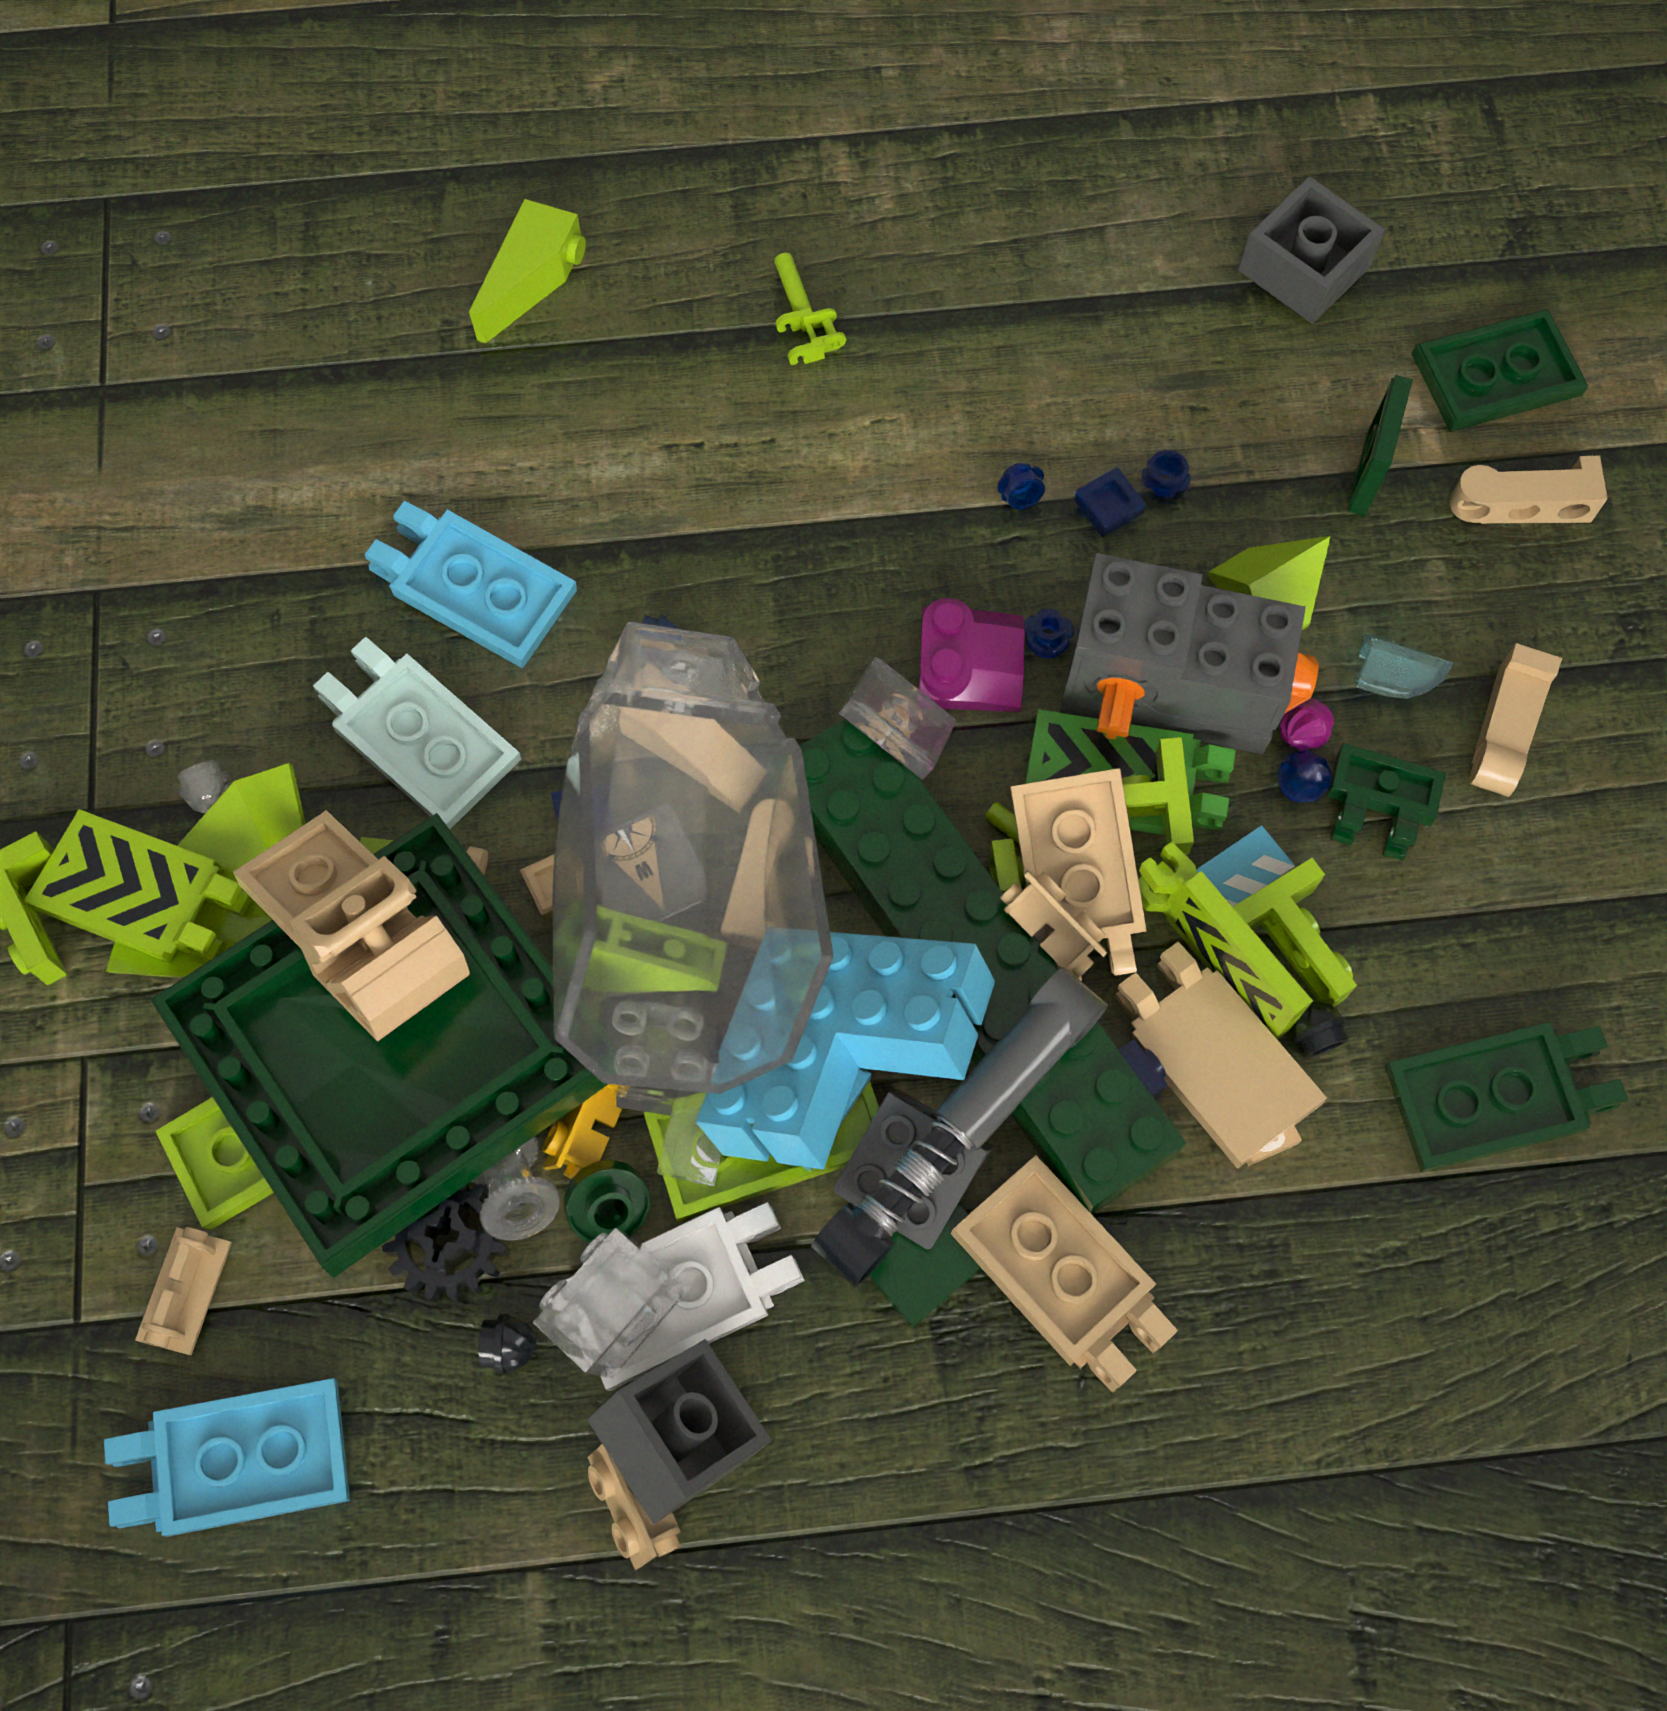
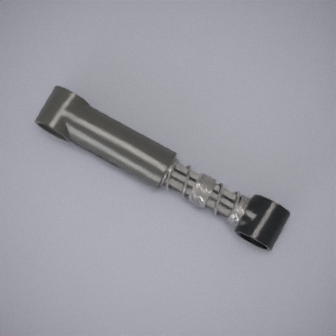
(1054, 1021)

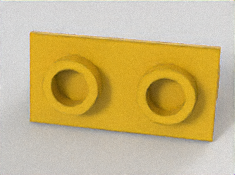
(574, 1140)

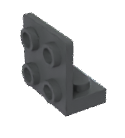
(891, 1133)

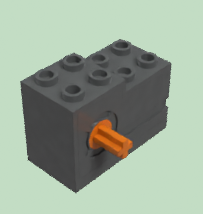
(1185, 657)

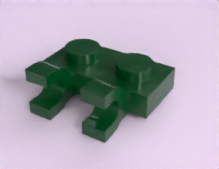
(1387, 786)

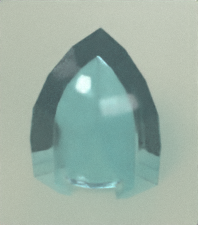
(1398, 669)

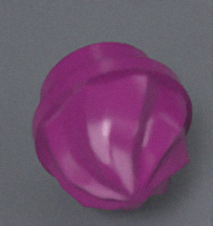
(1307, 725)

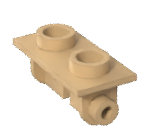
(1071, 936)
(183, 1290)
(631, 1528)

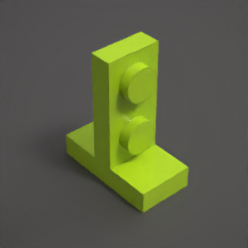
(1164, 797)
(1298, 933)
(32, 947)

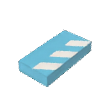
(1247, 866)

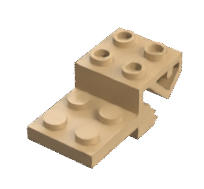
(354, 923)

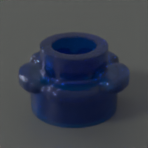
(1171, 464)
(1021, 485)
(1044, 644)

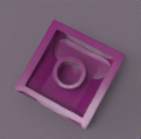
(971, 657)

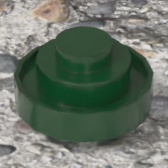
(606, 1198)

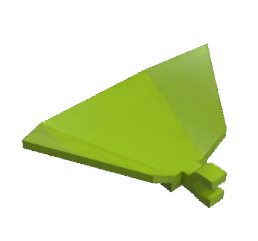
(233, 831)

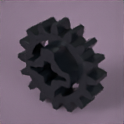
(442, 1262)

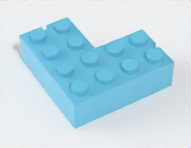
(877, 1010)

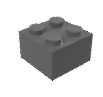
(1311, 249)
(678, 1430)

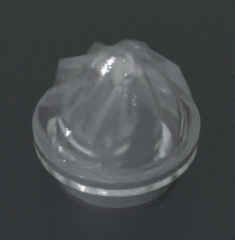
(203, 784)

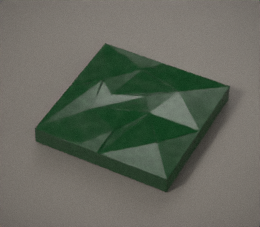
(386, 1129)

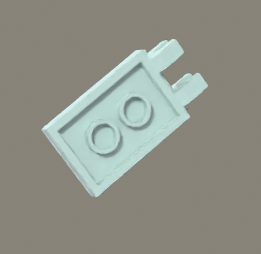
(418, 734)

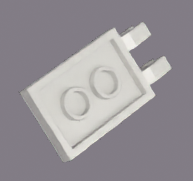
(722, 1281)

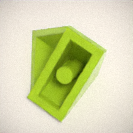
(1277, 572)

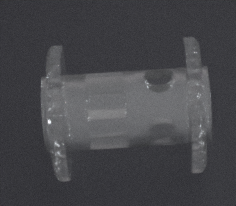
(517, 1201)

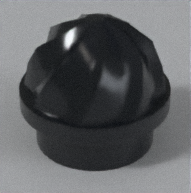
(1320, 1029)
(505, 1344)

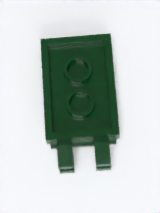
(1498, 1094)

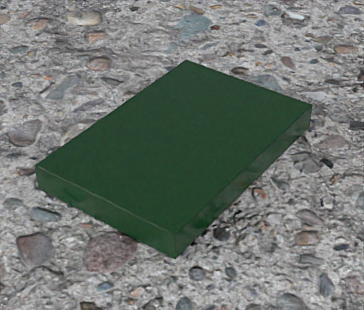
(1499, 370)

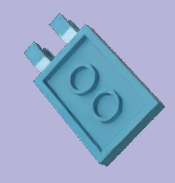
(473, 582)
(236, 1460)

